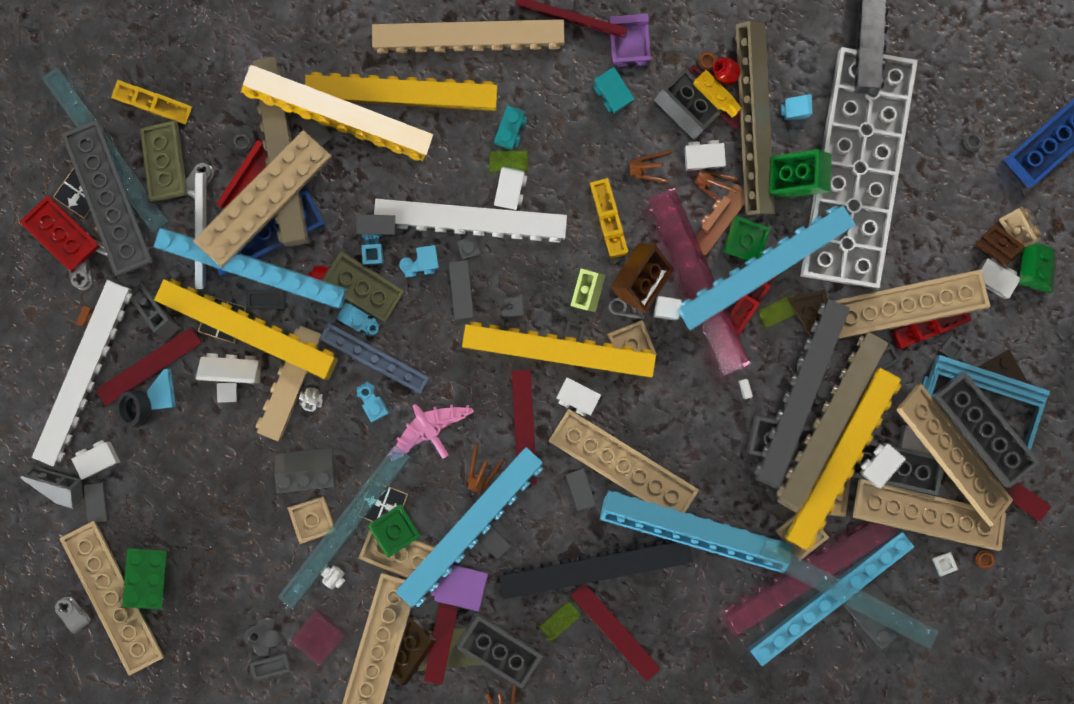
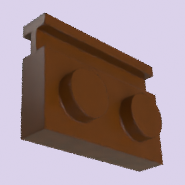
(1000, 245)

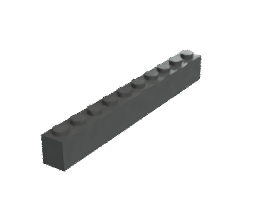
(802, 393)

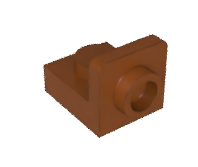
(85, 316)

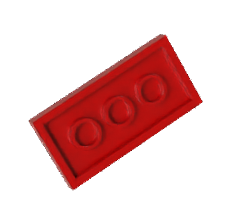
(59, 234)

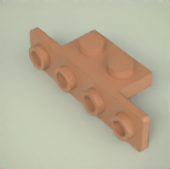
(720, 218)

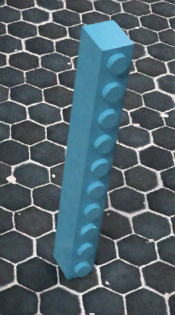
(765, 268)
(256, 270)
(469, 527)
(686, 528)
(821, 604)

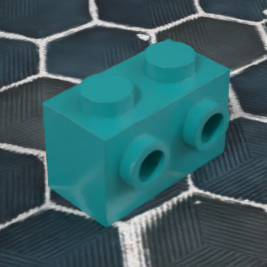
(613, 90)
(509, 128)

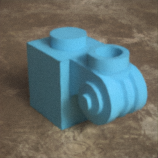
(373, 251)
(426, 262)
(358, 320)
(374, 406)

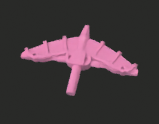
(429, 425)

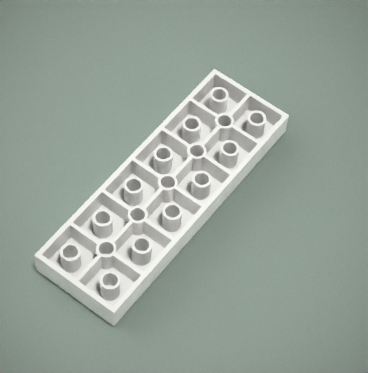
(866, 150)

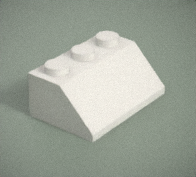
(229, 369)

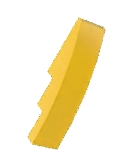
(151, 102)
(609, 218)

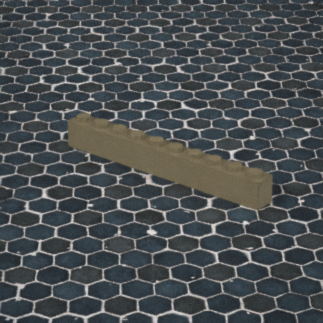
(755, 117)
(277, 137)
(830, 425)

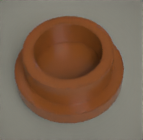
(706, 61)
(985, 559)

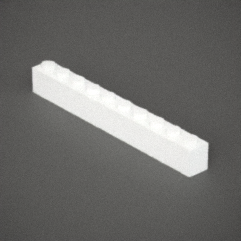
(474, 220)
(82, 373)

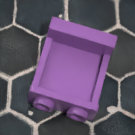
(636, 45)
(462, 588)

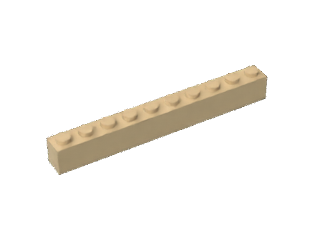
(467, 35)

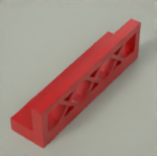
(248, 171)

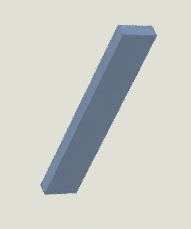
(374, 358)

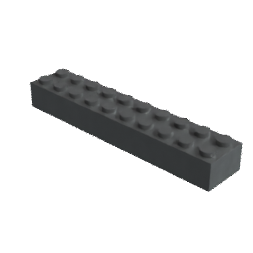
(917, 472)

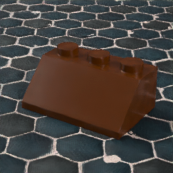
(642, 277)

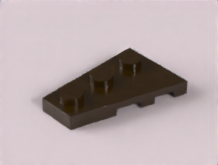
(807, 308)
(1004, 365)
(414, 648)

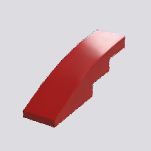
(747, 305)
(920, 331)

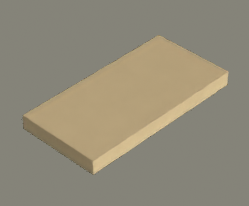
(402, 562)

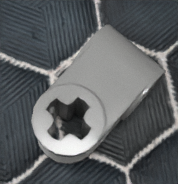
(190, 180)
(82, 271)
(627, 310)
(73, 616)

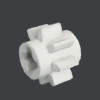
(310, 399)
(333, 577)

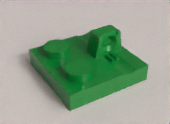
(746, 239)
(394, 530)

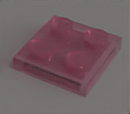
(317, 638)

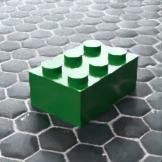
(800, 174)
(144, 578)

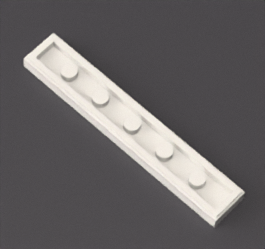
(200, 224)

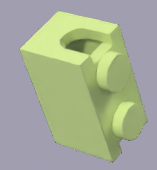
(588, 290)

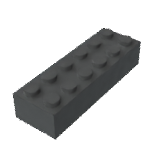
(985, 429)

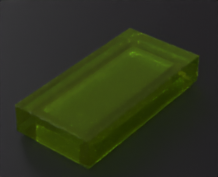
(509, 159)
(776, 312)
(560, 620)

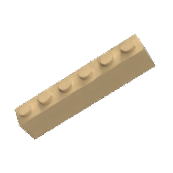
(285, 392)

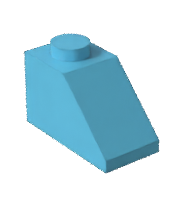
(797, 108)
(162, 391)

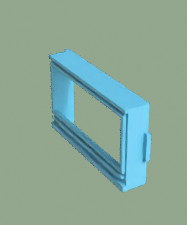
(995, 383)

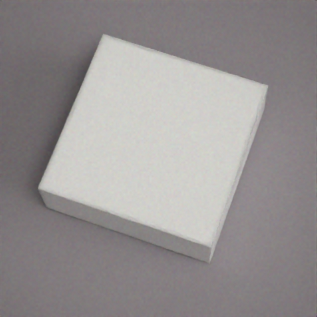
(745, 388)
(227, 392)
(945, 563)

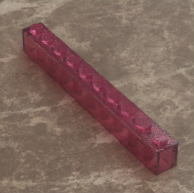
(696, 277)
(786, 588)

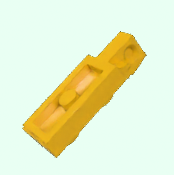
(716, 93)

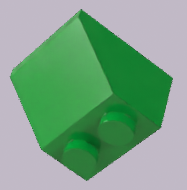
(1038, 267)

